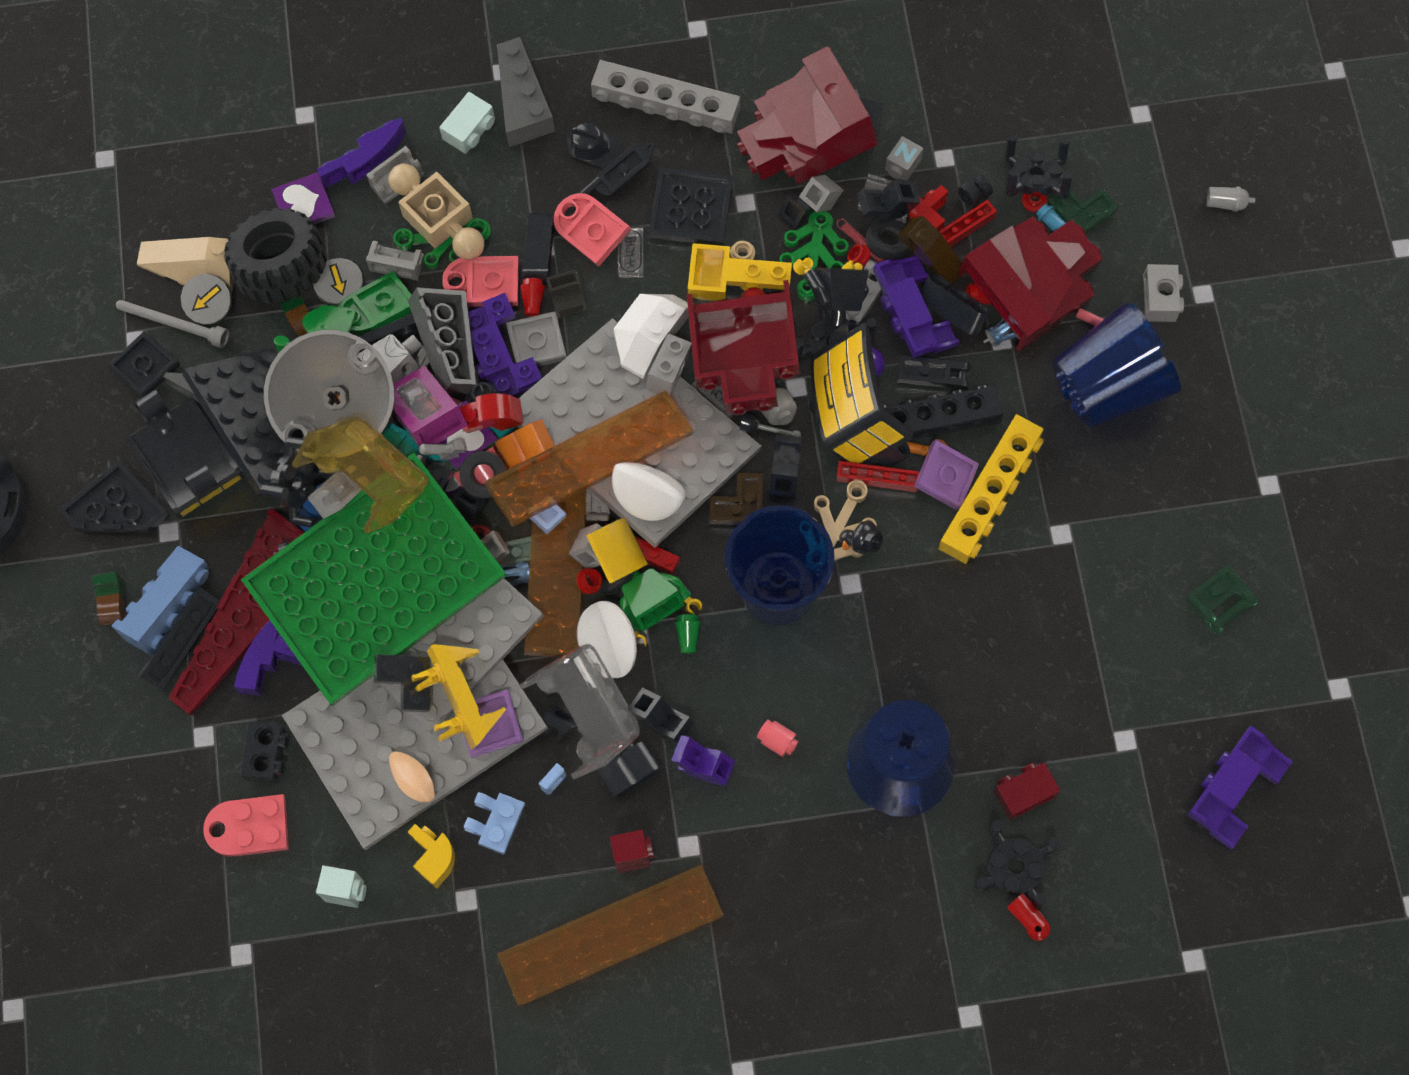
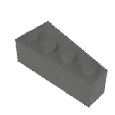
(523, 100)
(446, 336)

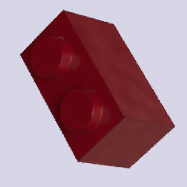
(1026, 790)
(631, 851)

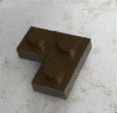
(735, 509)

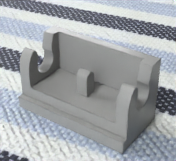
(379, 176)
(403, 263)
(334, 494)

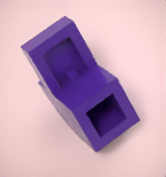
(702, 762)

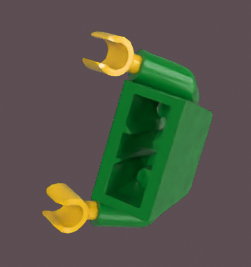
(652, 598)

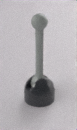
(750, 424)

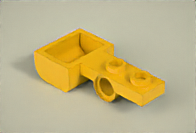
(714, 269)

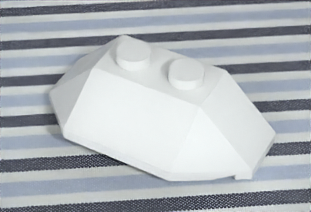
(645, 327)

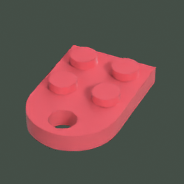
(591, 228)
(485, 278)
(250, 826)

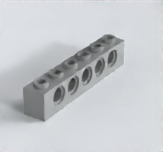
(656, 87)

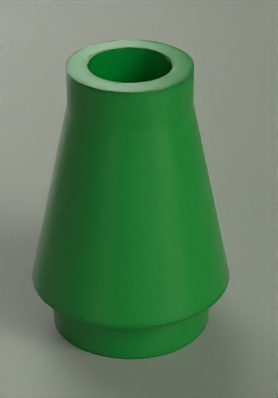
(688, 632)

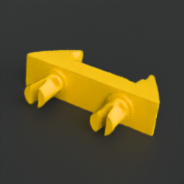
(458, 692)

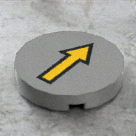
(338, 281)
(206, 299)

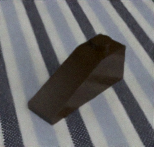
(931, 248)

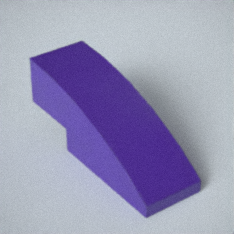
(257, 661)

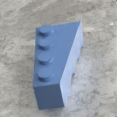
(162, 600)

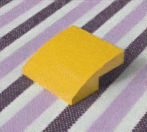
(616, 550)

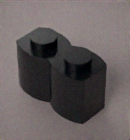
(629, 770)

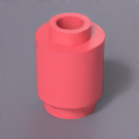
(777, 738)

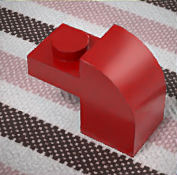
(929, 206)
(494, 411)

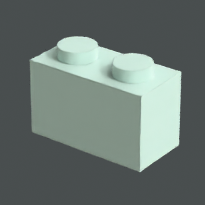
(467, 123)
(341, 886)

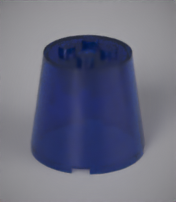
(1115, 368)
(781, 546)
(899, 778)

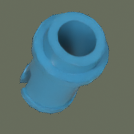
(1050, 217)

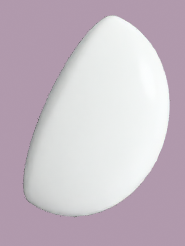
(646, 491)
(610, 634)

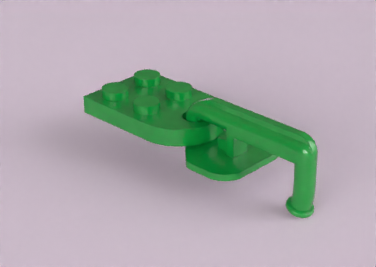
(360, 311)

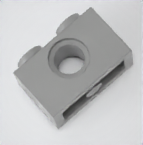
(1157, 306)
(668, 365)

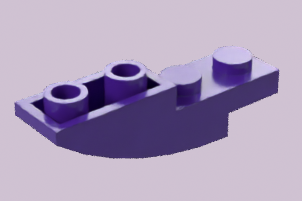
(373, 150)

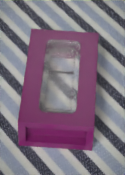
(425, 408)

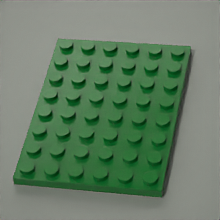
(363, 594)

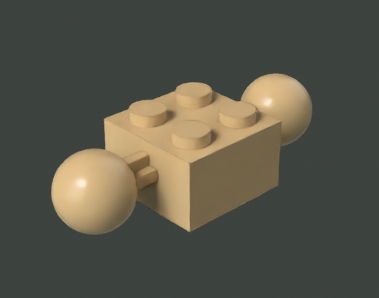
(436, 210)

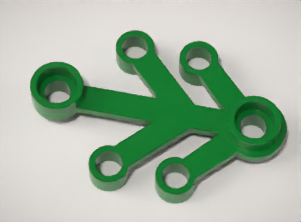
(415, 239)
(814, 248)

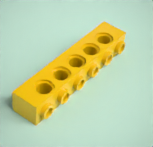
(1018, 433)

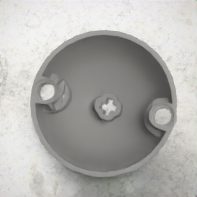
(316, 368)

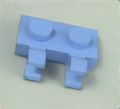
(501, 822)

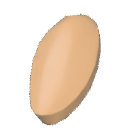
(411, 777)

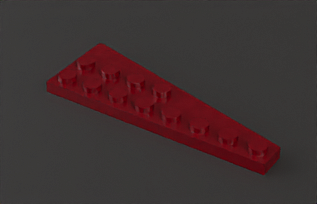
(235, 622)

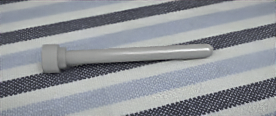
(216, 335)

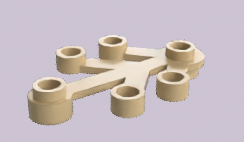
(836, 528)

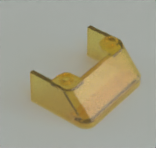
(369, 462)

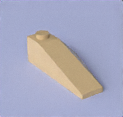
(186, 258)

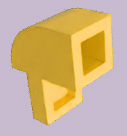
(438, 859)

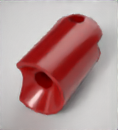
(1030, 917)

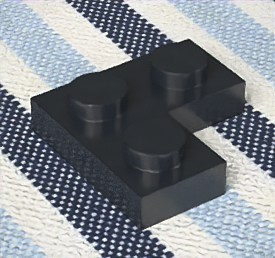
(398, 670)

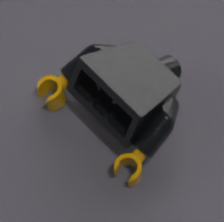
(836, 288)

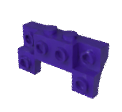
(907, 308)
(492, 352)
(1236, 773)

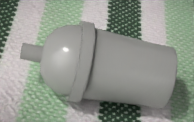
(1228, 198)

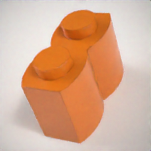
(524, 443)

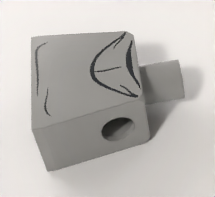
(396, 355)

